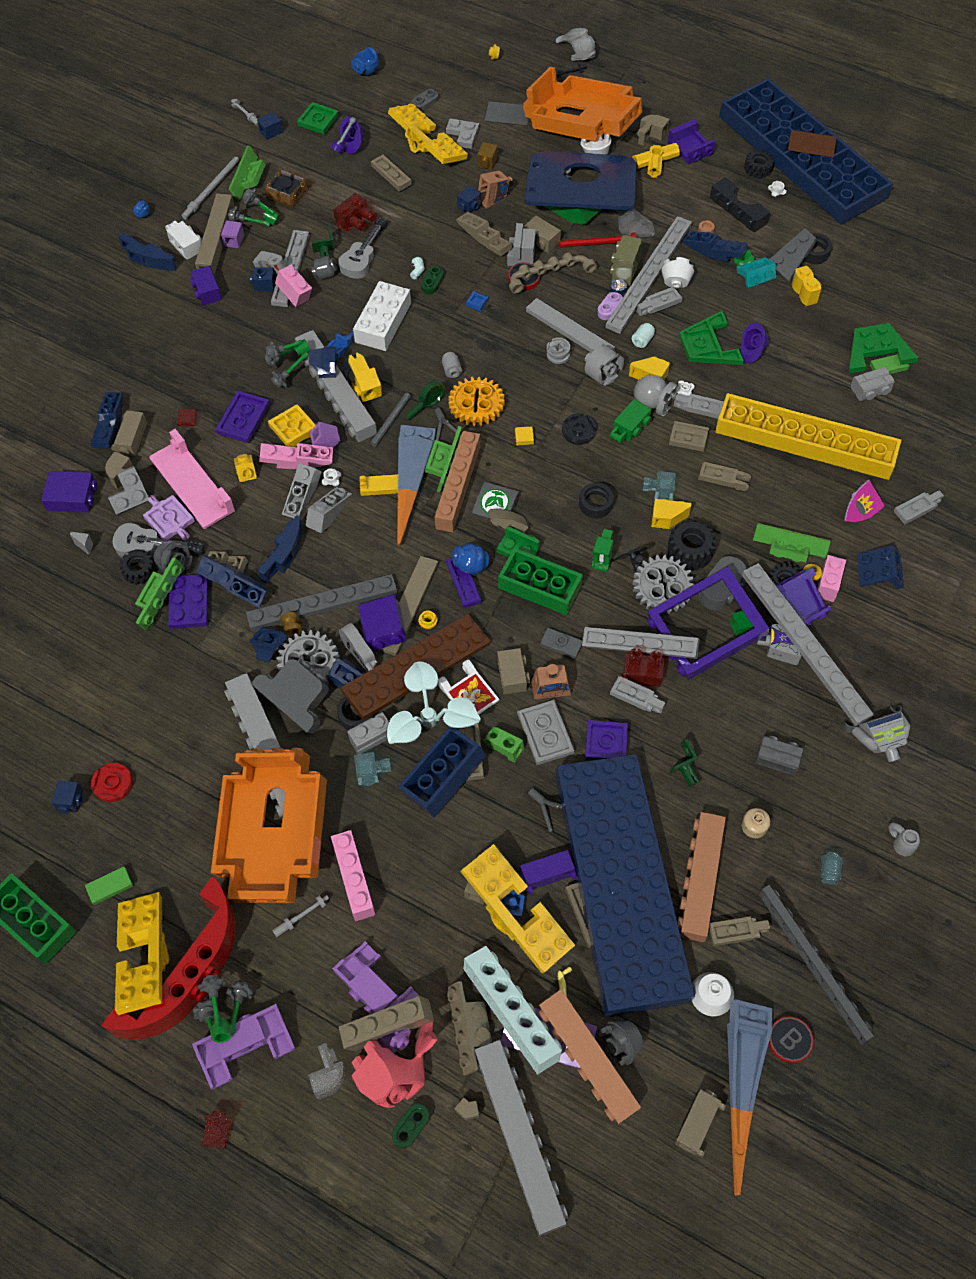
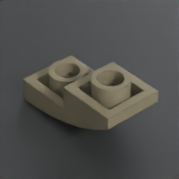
(505, 518)
(237, 562)

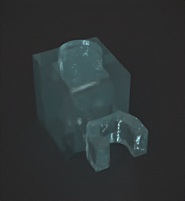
(663, 485)
(368, 768)

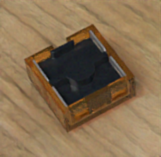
(286, 187)

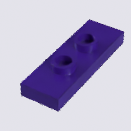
(464, 585)

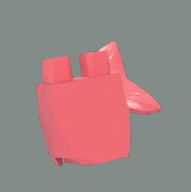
(389, 1078)

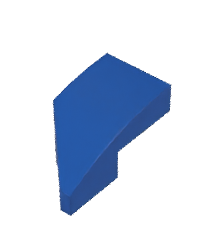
(341, 343)

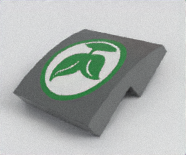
(494, 497)

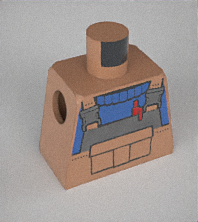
(493, 187)
(550, 682)

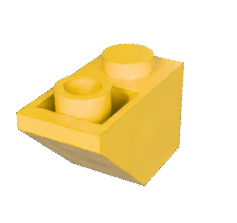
(669, 513)

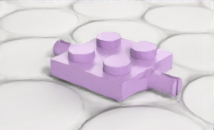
(168, 517)

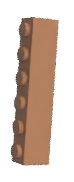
(457, 481)
(702, 877)
(590, 1057)

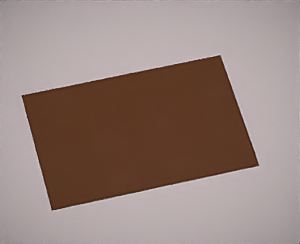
(812, 143)

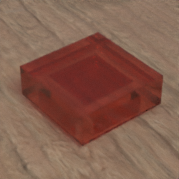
(186, 417)

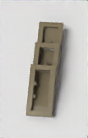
(487, 236)

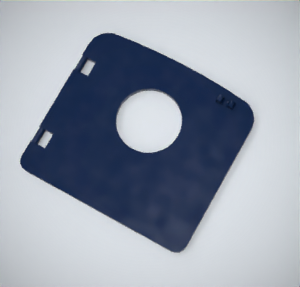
(610, 191)

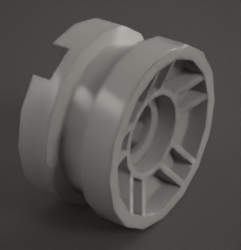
(560, 356)

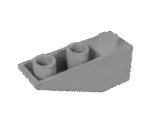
(301, 490)
(326, 509)

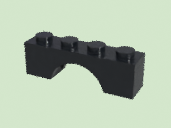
(751, 215)

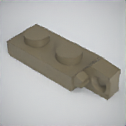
(736, 930)

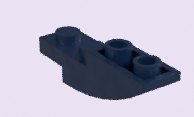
(711, 246)
(149, 255)
(109, 420)
(287, 547)
(232, 579)

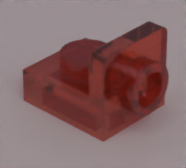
(216, 1130)

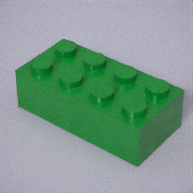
(540, 581)
(32, 920)

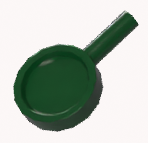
(428, 397)

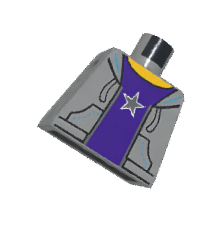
(780, 646)

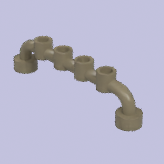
(553, 263)

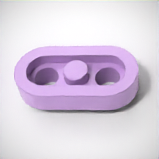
(609, 305)

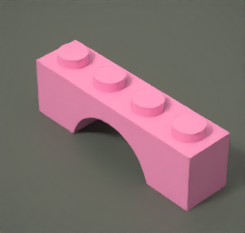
(353, 875)

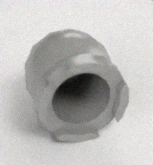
(654, 393)

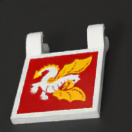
(471, 688)

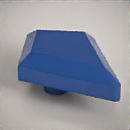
(514, 903)

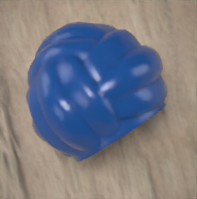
(141, 209)

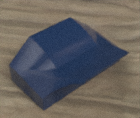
(324, 361)
(266, 643)
(343, 672)

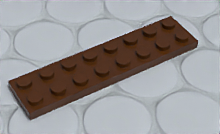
(440, 650)

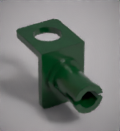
(323, 246)
(686, 767)

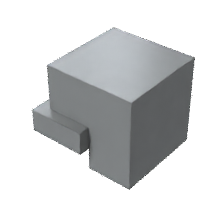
(523, 246)

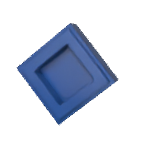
(477, 301)

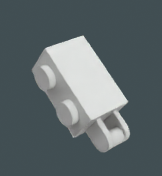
(183, 239)

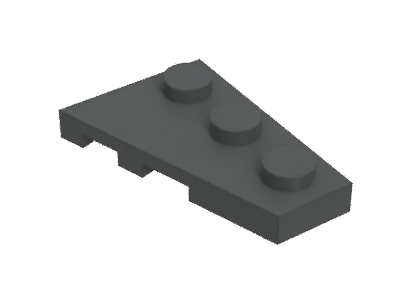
(793, 254)

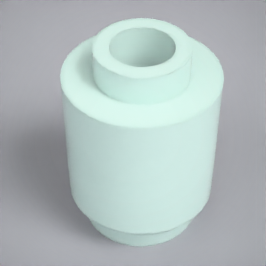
(643, 335)

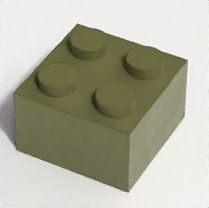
(626, 259)

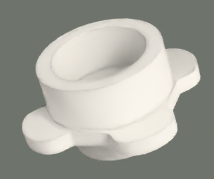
(777, 188)
(684, 388)
(331, 473)

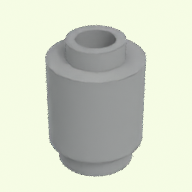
(451, 365)

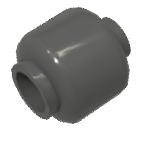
(324, 267)

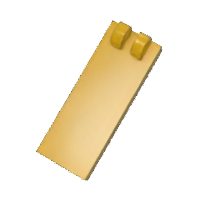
(378, 485)

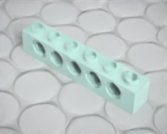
(538, 1056)

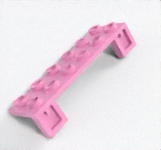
(191, 482)

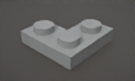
(465, 130)
(132, 494)

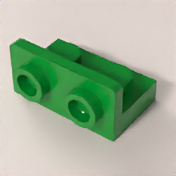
(516, 539)

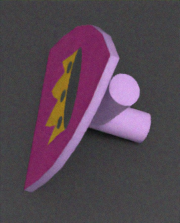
(864, 503)

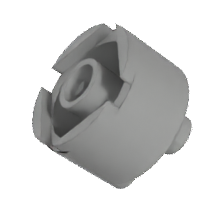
(603, 364)

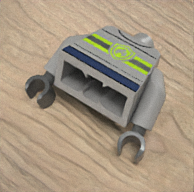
(883, 733)

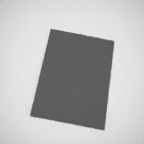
(506, 113)

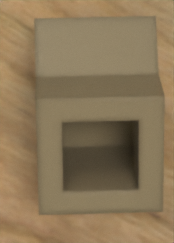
(467, 1110)

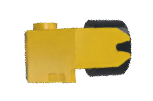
(362, 378)

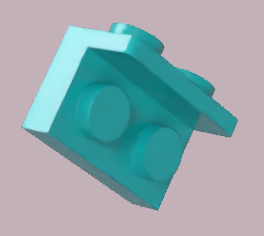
(757, 271)

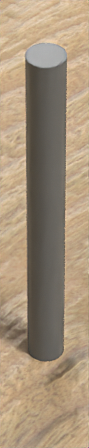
(390, 419)

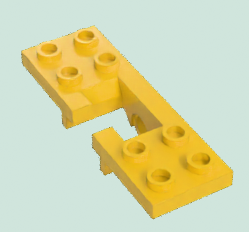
(418, 125)
(140, 925)
(539, 937)

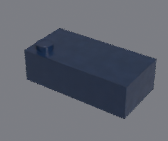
(442, 771)

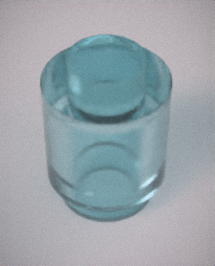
(831, 868)

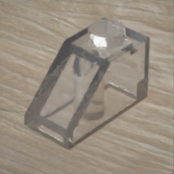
(635, 222)

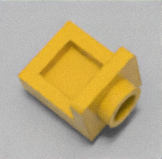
(245, 467)

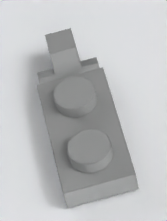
(659, 301)
(699, 405)
(918, 506)
(636, 695)

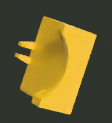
(292, 426)

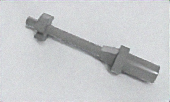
(250, 116)
(288, 924)

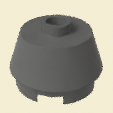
(169, 550)
(621, 1041)

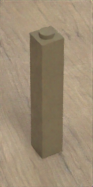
(212, 241)

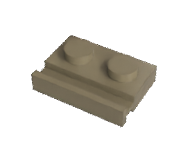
(688, 436)

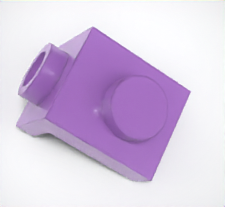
(395, 1041)

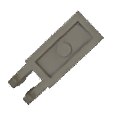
(724, 476)

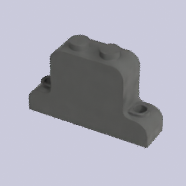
(295, 692)

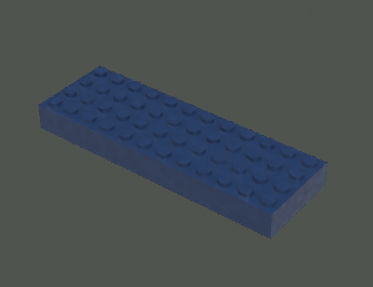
(839, 184)
(623, 887)

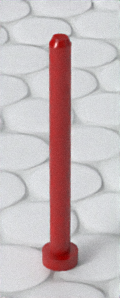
(592, 241)

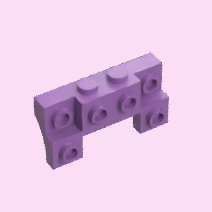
(365, 984)
(250, 1034)

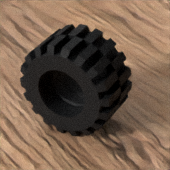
(695, 533)

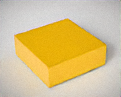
(524, 435)

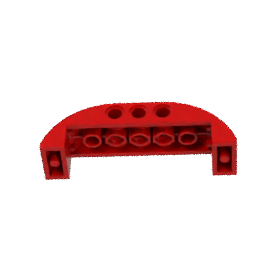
(181, 989)

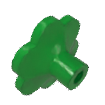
(747, 257)

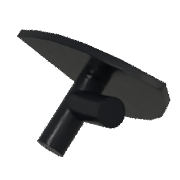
(635, 560)

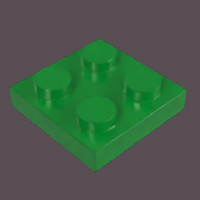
(318, 118)

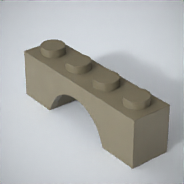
(399, 1017)

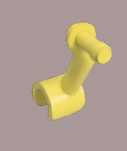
(562, 984)

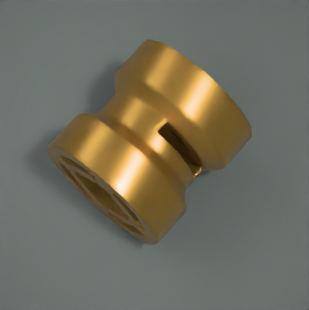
(290, 624)

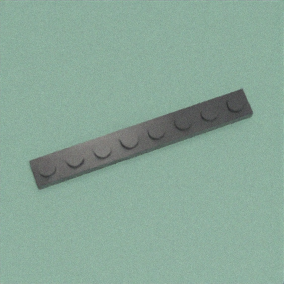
(323, 601)
(820, 970)

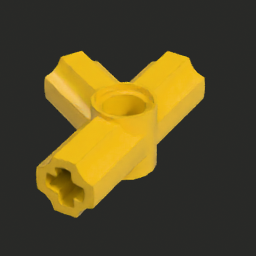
(654, 158)

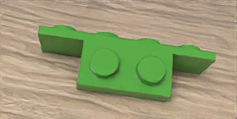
(247, 173)
(440, 458)
(790, 543)
(155, 592)

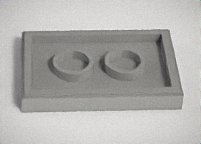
(545, 732)

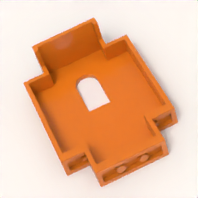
(606, 106)
(262, 859)

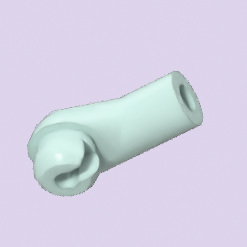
(419, 267)

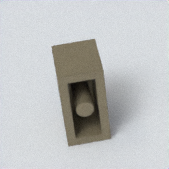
(546, 235)
(512, 672)

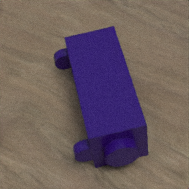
(547, 870)

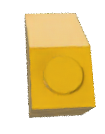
(649, 366)

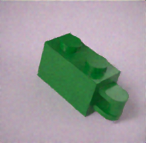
(631, 421)

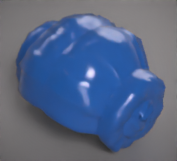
(365, 62)
(470, 558)

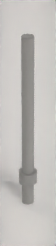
(194, 205)

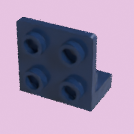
(880, 566)

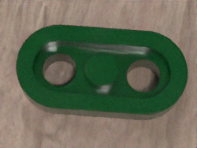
(434, 277)
(410, 1126)

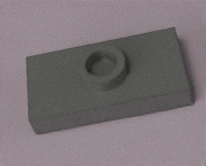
(561, 643)

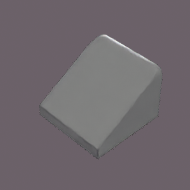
(83, 541)

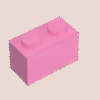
(293, 285)
(831, 577)

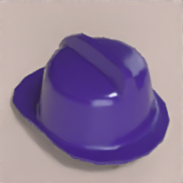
(354, 136)
(753, 342)

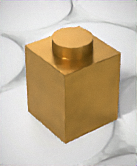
(487, 155)

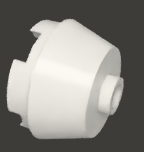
(600, 146)
(677, 272)
(712, 994)

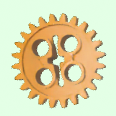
(463, 401)

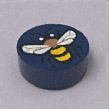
(618, 286)

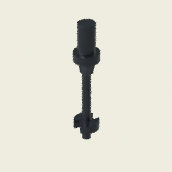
(580, 69)

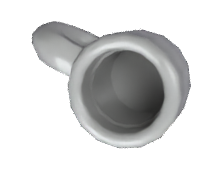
(905, 841)

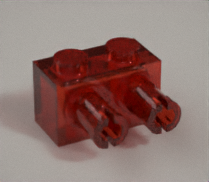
(352, 212)
(643, 668)

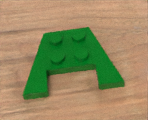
(877, 341)
(702, 344)

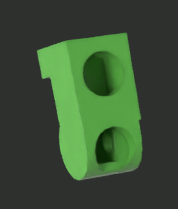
(504, 743)

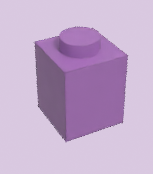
(232, 234)
(324, 435)

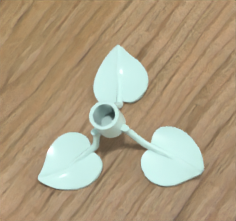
(405, 728)

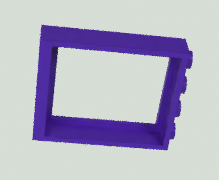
(760, 627)

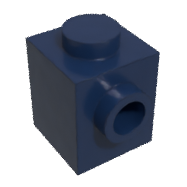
(270, 125)
(469, 199)
(263, 279)
(67, 797)

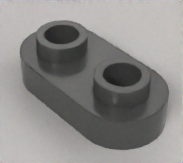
(425, 99)

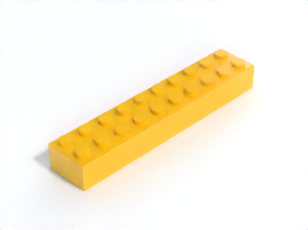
(808, 436)

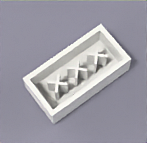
(382, 316)

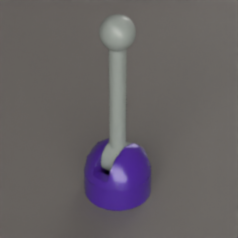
(338, 145)

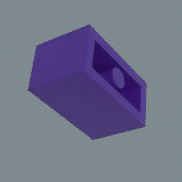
(205, 285)

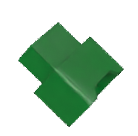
(603, 551)

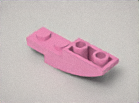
(290, 457)

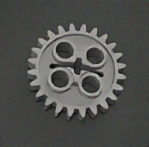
(646, 586)
(297, 649)

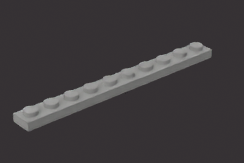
(648, 275)
(807, 645)

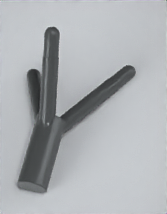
(442, 420)
(543, 801)

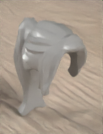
(581, 42)

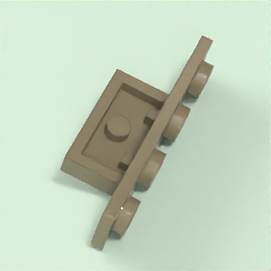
(470, 1027)

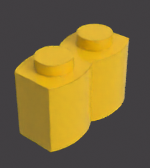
(806, 285)

